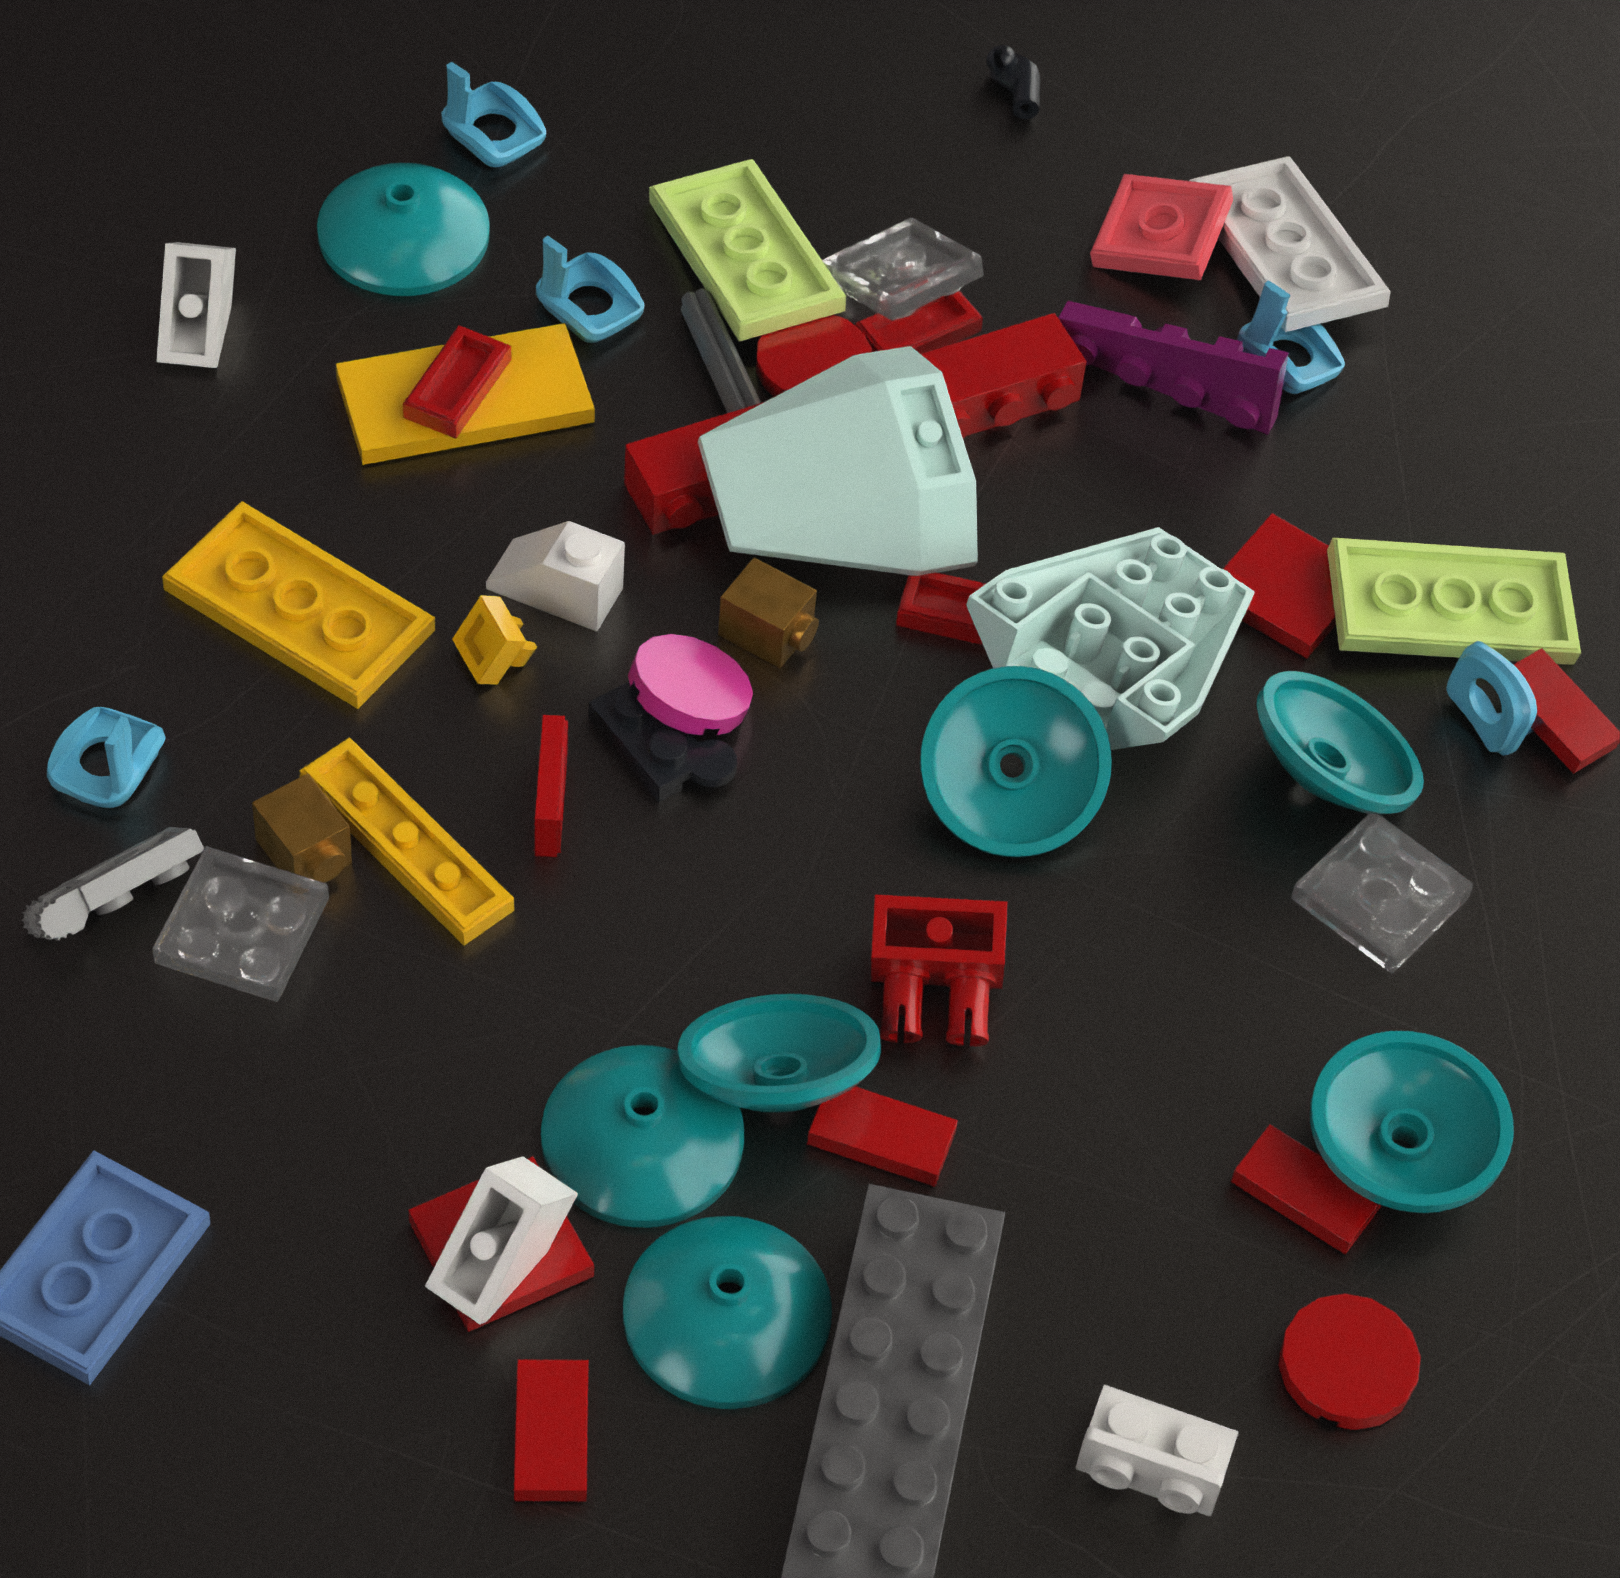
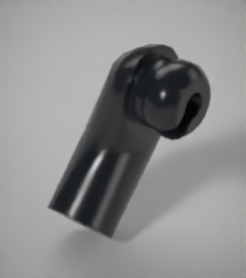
(1017, 76)

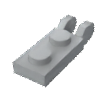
(110, 882)

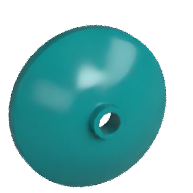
(403, 229)
(1042, 724)
(1338, 744)
(779, 1051)
(1418, 1093)
(636, 1165)
(719, 1344)

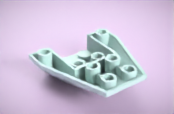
(850, 470)
(1123, 622)

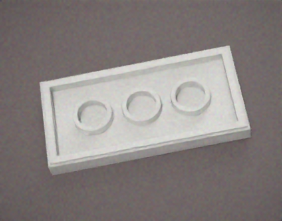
(1290, 237)

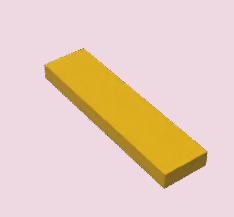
(410, 843)

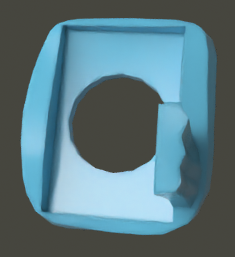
(491, 98)
(587, 269)
(1266, 328)
(1503, 730)
(130, 751)

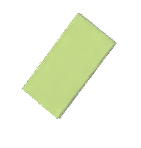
(747, 249)
(1449, 597)

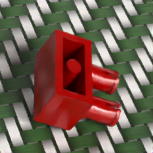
(940, 945)

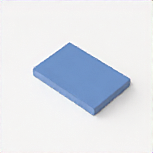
(94, 1265)

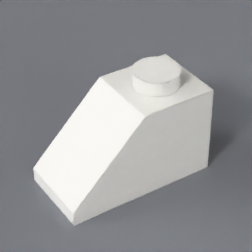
(195, 303)
(563, 573)
(500, 1236)

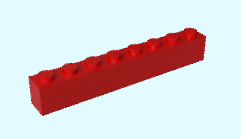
(988, 379)

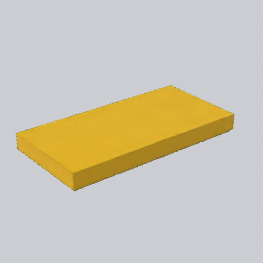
(533, 395)
(299, 604)

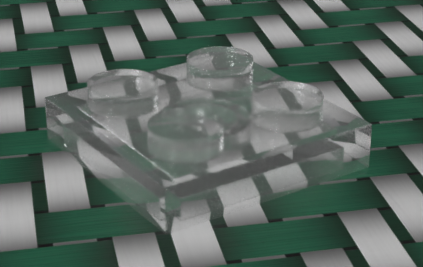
(904, 268)
(1382, 891)
(241, 924)

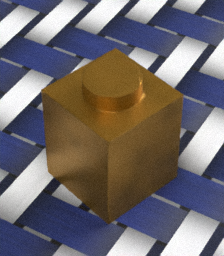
(768, 613)
(302, 830)

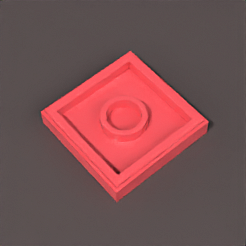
(1162, 226)

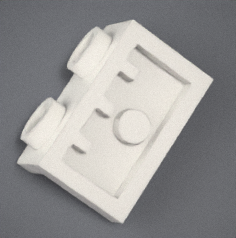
(1156, 1451)

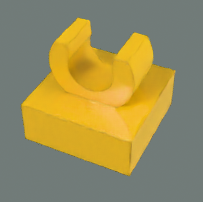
(492, 640)

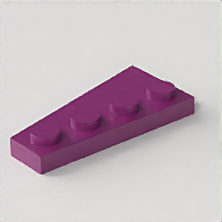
(1192, 372)

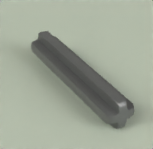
(718, 351)

